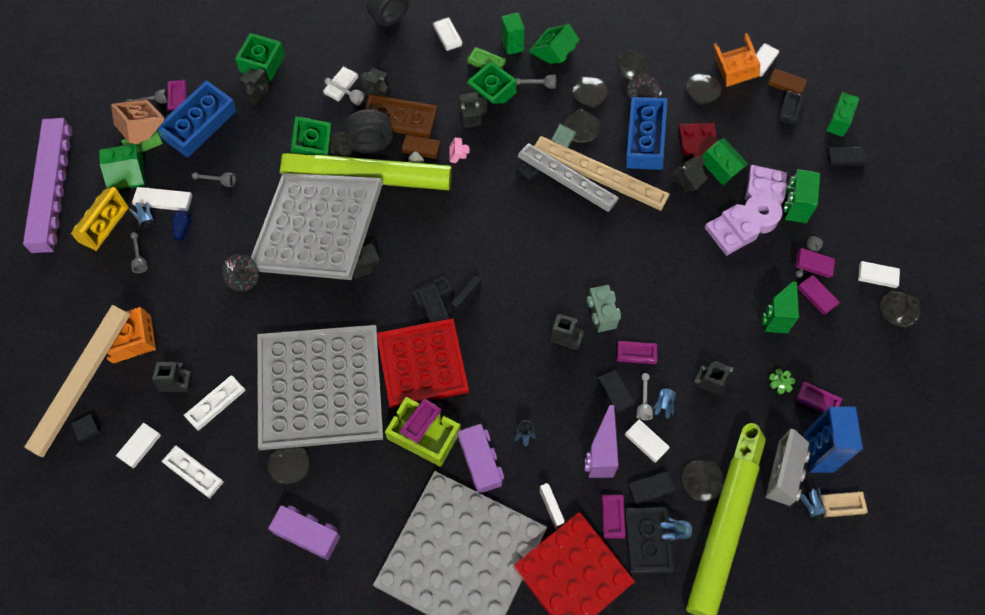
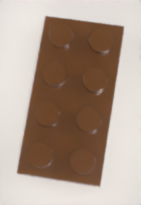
(404, 115)

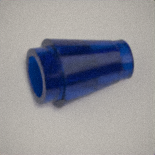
(180, 225)

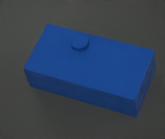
(196, 118)
(647, 133)
(833, 439)

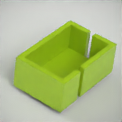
(436, 441)

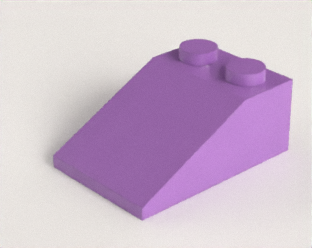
(603, 457)

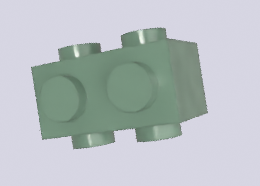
(603, 308)

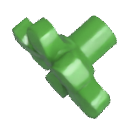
(781, 381)

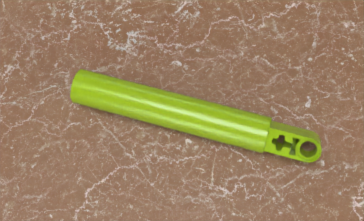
(391, 172)
(727, 524)

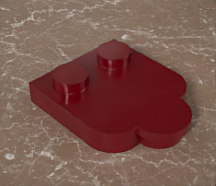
(696, 138)

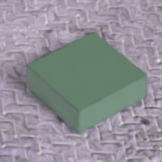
(563, 135)

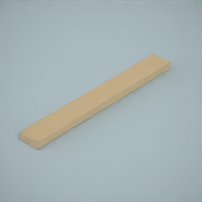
(604, 174)
(77, 381)

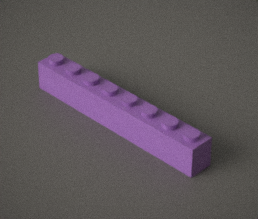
(47, 186)

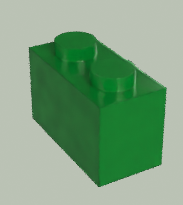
(512, 33)
(842, 114)

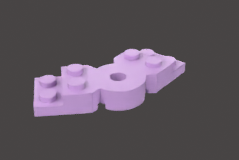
(743, 223)

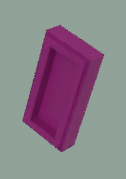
(176, 94)
(815, 263)
(818, 295)
(637, 352)
(817, 398)
(420, 421)
(613, 516)

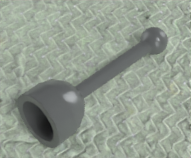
(549, 81)
(161, 96)
(227, 179)
(813, 244)
(139, 264)

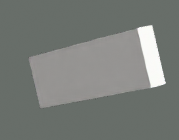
(163, 198)
(214, 402)
(192, 471)

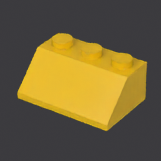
(100, 219)

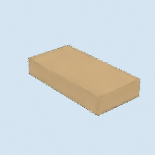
(844, 504)

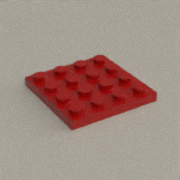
(422, 362)
(573, 571)

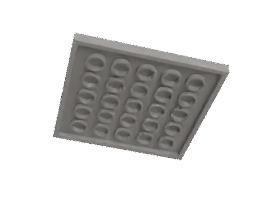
(316, 225)
(318, 387)
(458, 552)

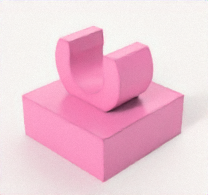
(457, 150)

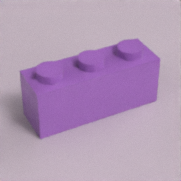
(480, 458)
(305, 531)

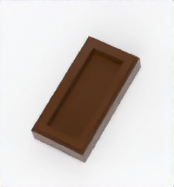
(787, 81)
(423, 146)

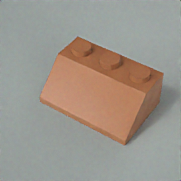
(136, 120)

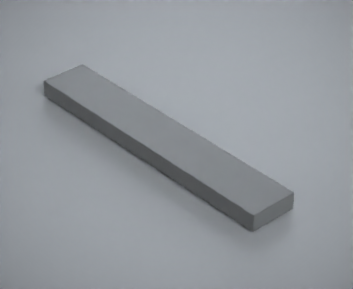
(568, 177)

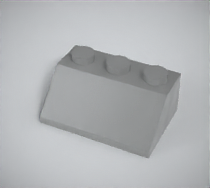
(788, 468)

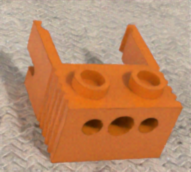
(738, 64)
(134, 338)

